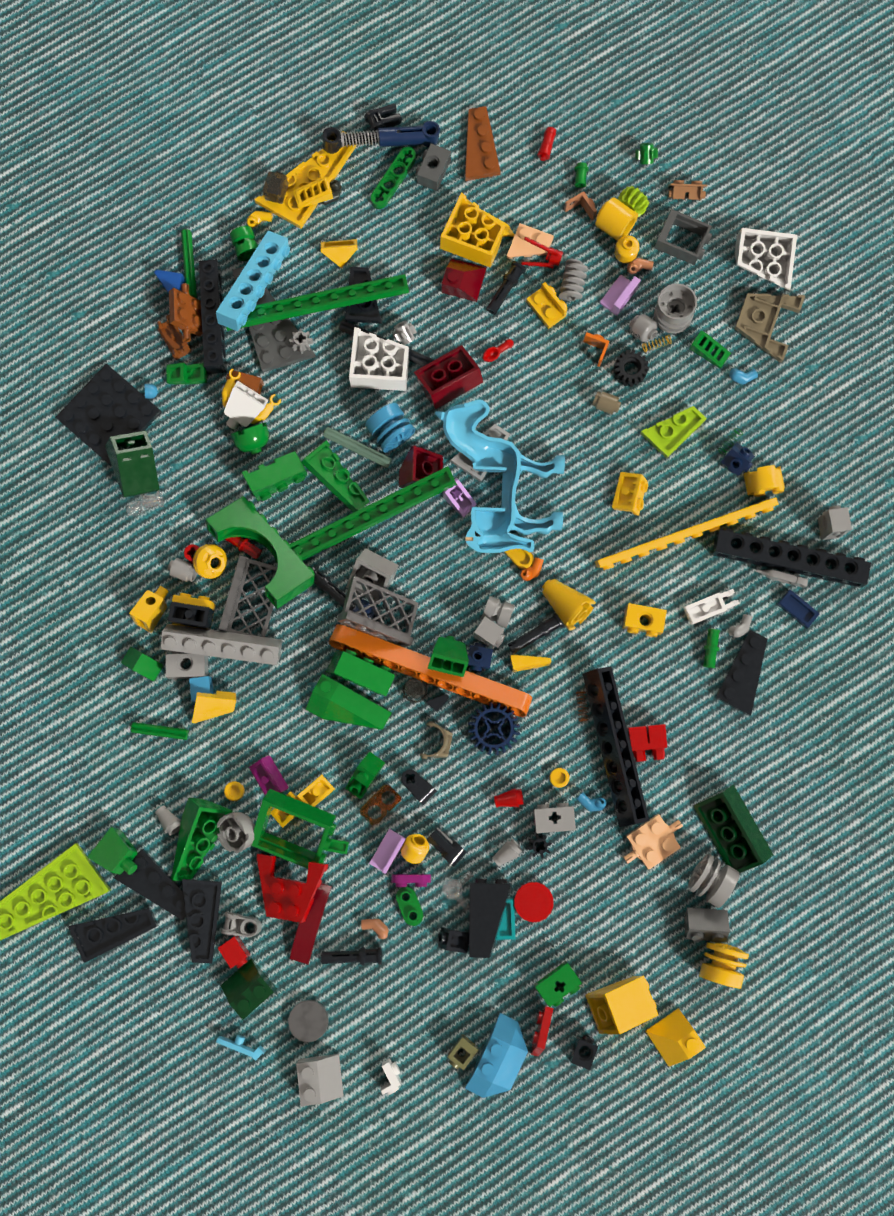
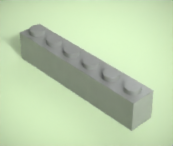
(221, 644)

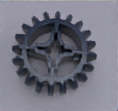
(506, 717)

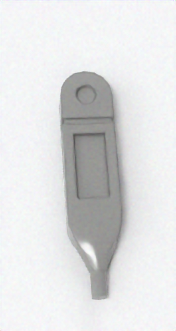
(784, 577)

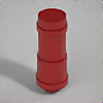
(546, 145)

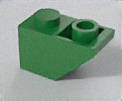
(365, 775)

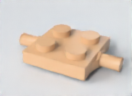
(653, 841)

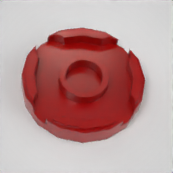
(533, 902)

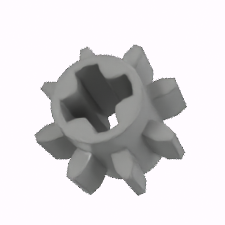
(404, 332)
(300, 335)

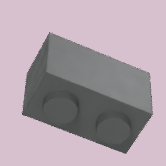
(706, 924)

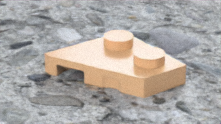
(523, 248)

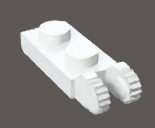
(709, 607)

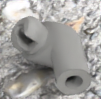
(742, 628)

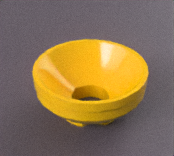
(203, 558)

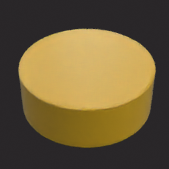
(559, 777)
(234, 791)

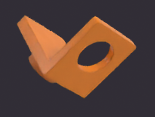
(597, 341)

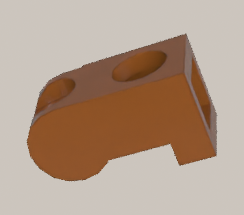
(253, 382)

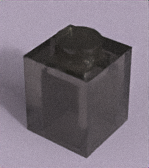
(275, 187)

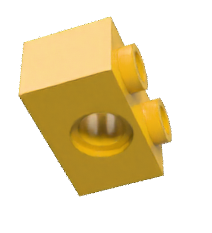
(654, 615)

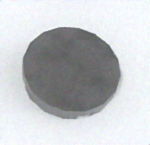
(308, 1021)

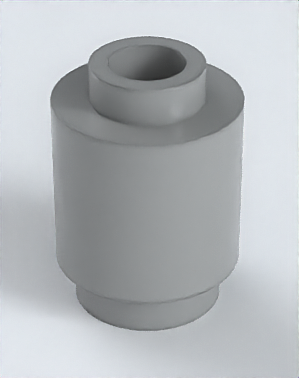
(182, 570)

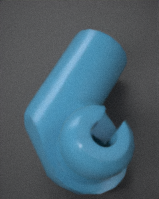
(742, 377)
(592, 804)

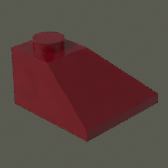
(463, 279)
(418, 465)

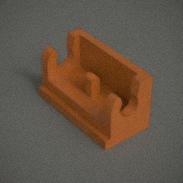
(173, 339)

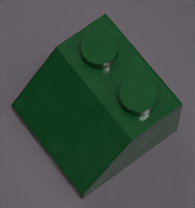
(247, 988)

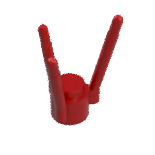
(554, 256)

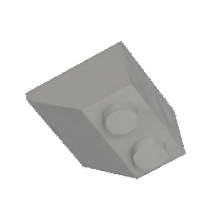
(374, 570)
(319, 1079)

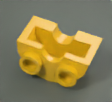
(764, 479)

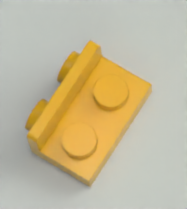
(547, 305)
(630, 493)

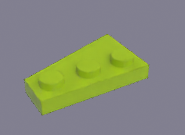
(671, 433)

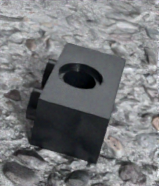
(190, 615)

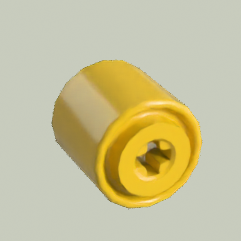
(616, 218)

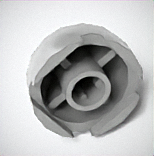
(236, 831)

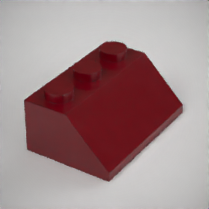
(449, 377)

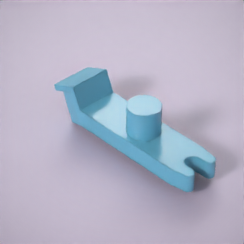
(237, 1045)

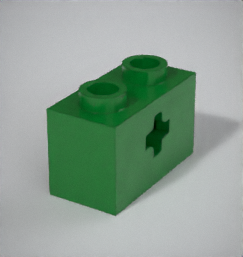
(546, 985)

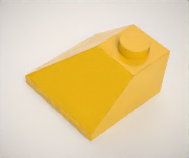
(675, 1038)

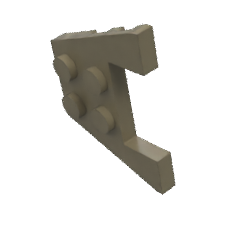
(759, 318)

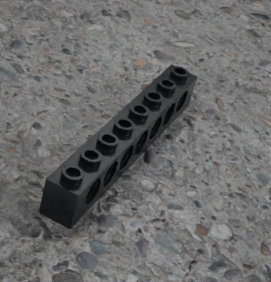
(859, 567)
(615, 747)

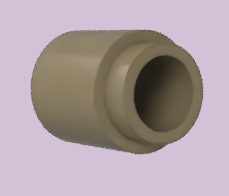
(606, 402)

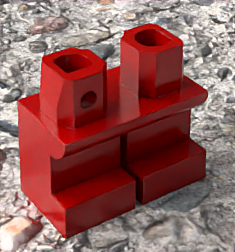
(648, 738)

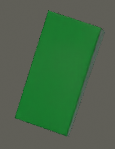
(338, 846)

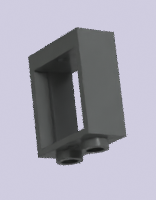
(690, 224)

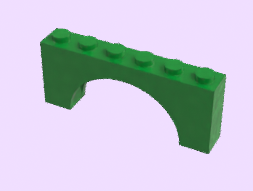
(243, 520)

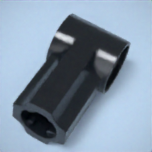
(449, 849)

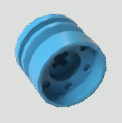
(390, 427)

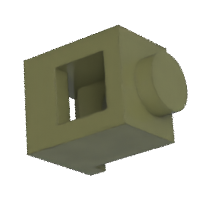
(470, 1049)

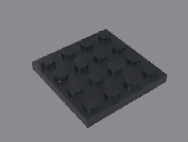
(107, 409)

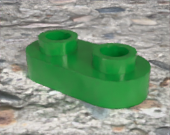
(409, 906)

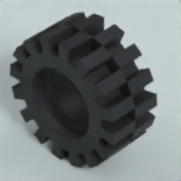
(636, 359)

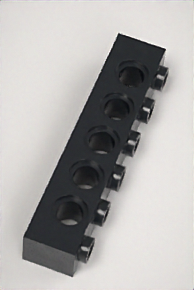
(213, 333)

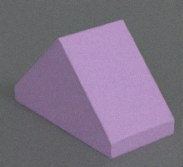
(459, 499)

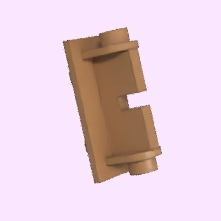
(694, 190)

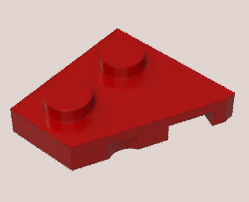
(540, 1037)

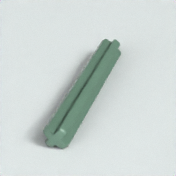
(357, 447)

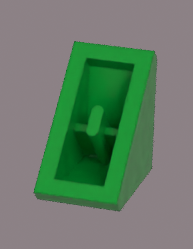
(142, 664)

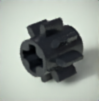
(545, 844)

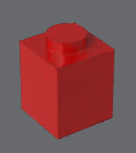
(234, 952)

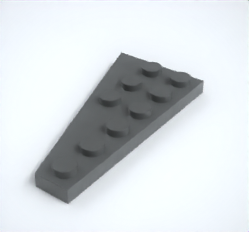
(273, 338)

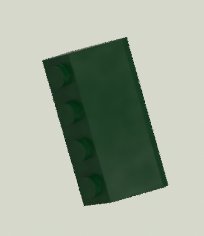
(733, 830)

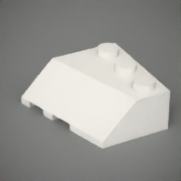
(767, 254)
(378, 363)

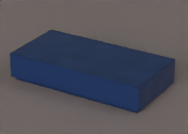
(798, 609)

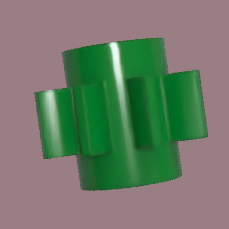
(646, 153)

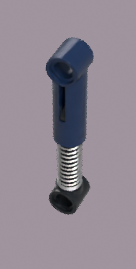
(383, 136)

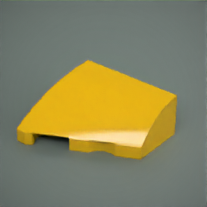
(213, 705)

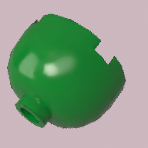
(251, 438)

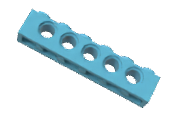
(253, 281)

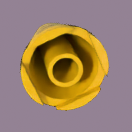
(567, 603)

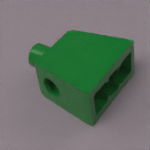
(449, 656)
(115, 852)

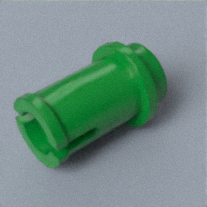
(581, 171)

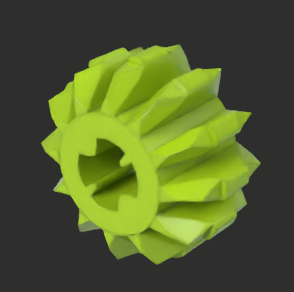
(634, 199)

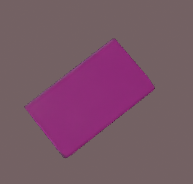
(268, 775)

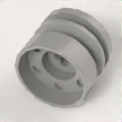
(676, 299)
(716, 882)

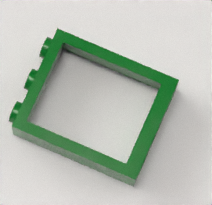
(283, 848)

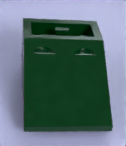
(133, 463)

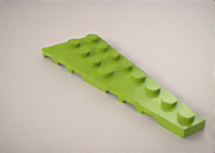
(53, 890)

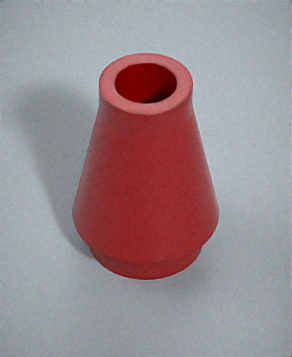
(511, 798)

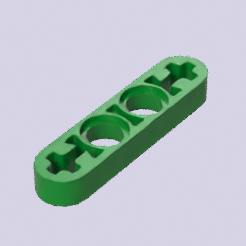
(390, 176)

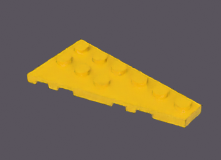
(318, 166)

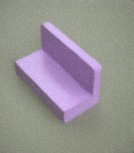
(620, 294)
(387, 851)

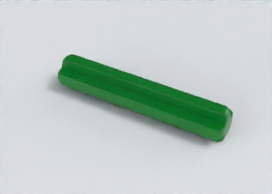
(161, 731)

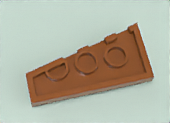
(481, 150)

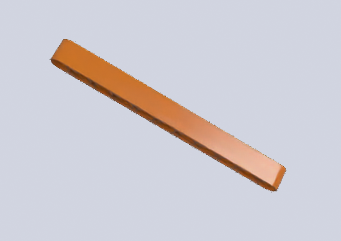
(416, 665)

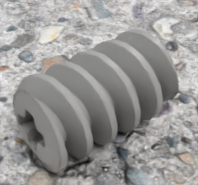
(573, 280)

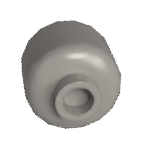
(643, 327)

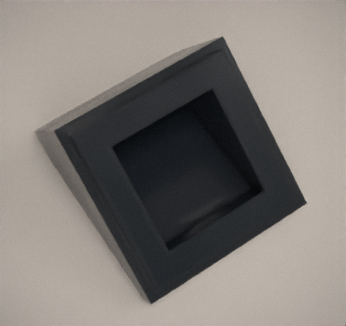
(437, 703)

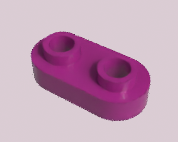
(402, 879)

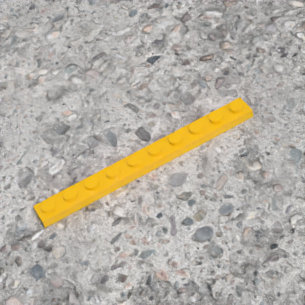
(693, 531)

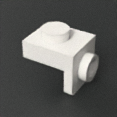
(391, 1071)

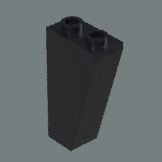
(486, 914)

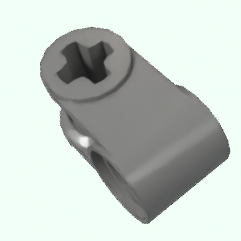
(237, 925)

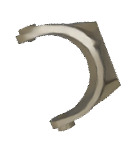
(444, 751)

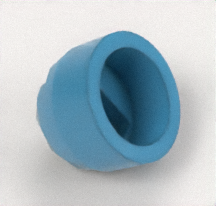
(150, 391)

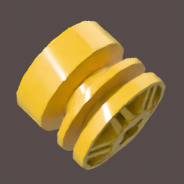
(724, 965)

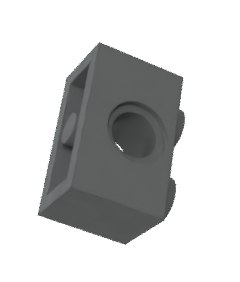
(429, 176)

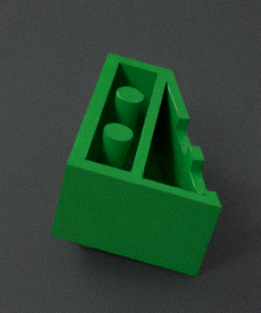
(275, 476)
(361, 672)

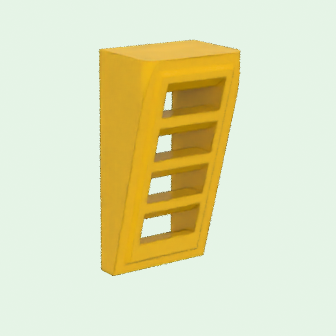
(316, 185)
(521, 662)

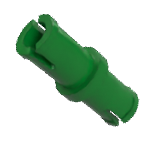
(711, 648)

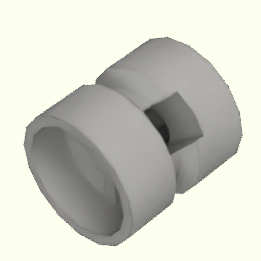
(498, 611)

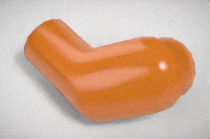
(533, 571)

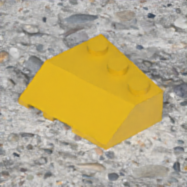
(472, 233)

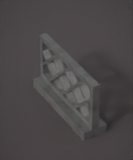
(235, 593)
(373, 627)

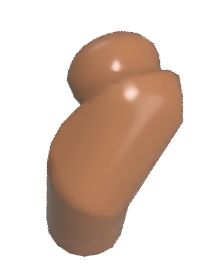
(639, 264)
(377, 925)

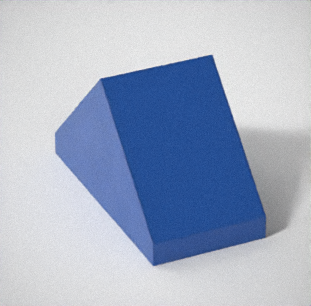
(170, 279)

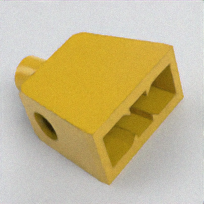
(150, 609)

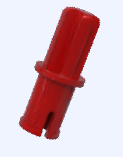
(245, 546)

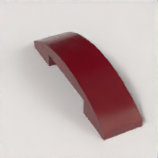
(308, 930)

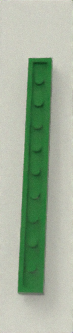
(327, 300)
(374, 513)

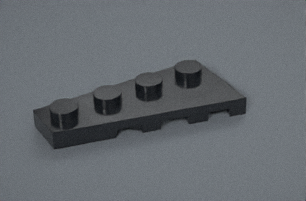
(201, 913)

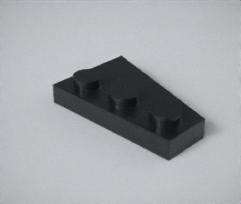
(363, 312)

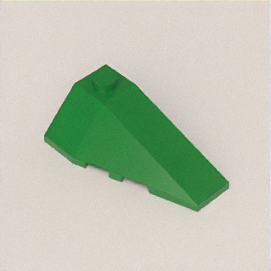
(340, 704)
(196, 836)

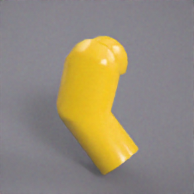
(259, 216)

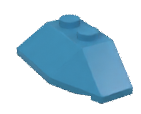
(499, 1059)

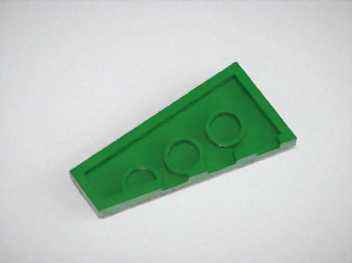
(330, 472)

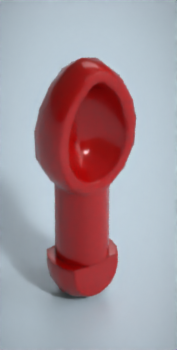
(493, 353)

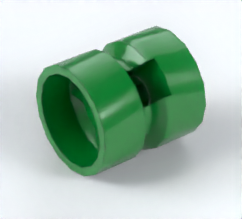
(244, 242)

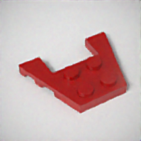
(286, 897)

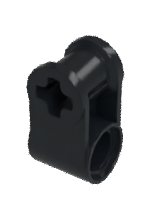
(420, 789)

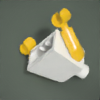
(244, 404)

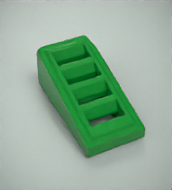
(708, 340)

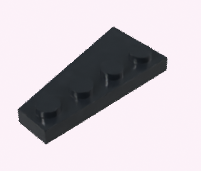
(743, 676)
(154, 884)
(105, 934)

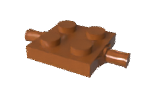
(185, 312)

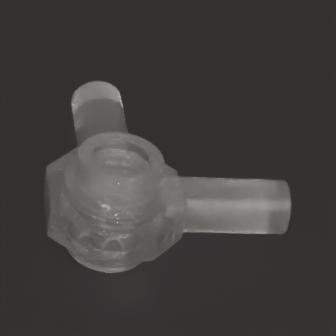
(453, 889)

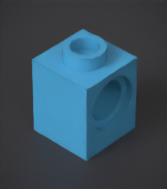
(201, 685)

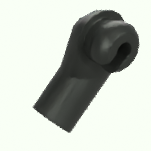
(336, 191)

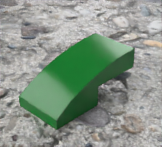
(186, 374)

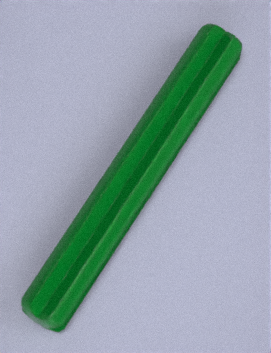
(188, 261)

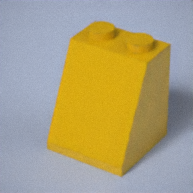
(622, 1005)

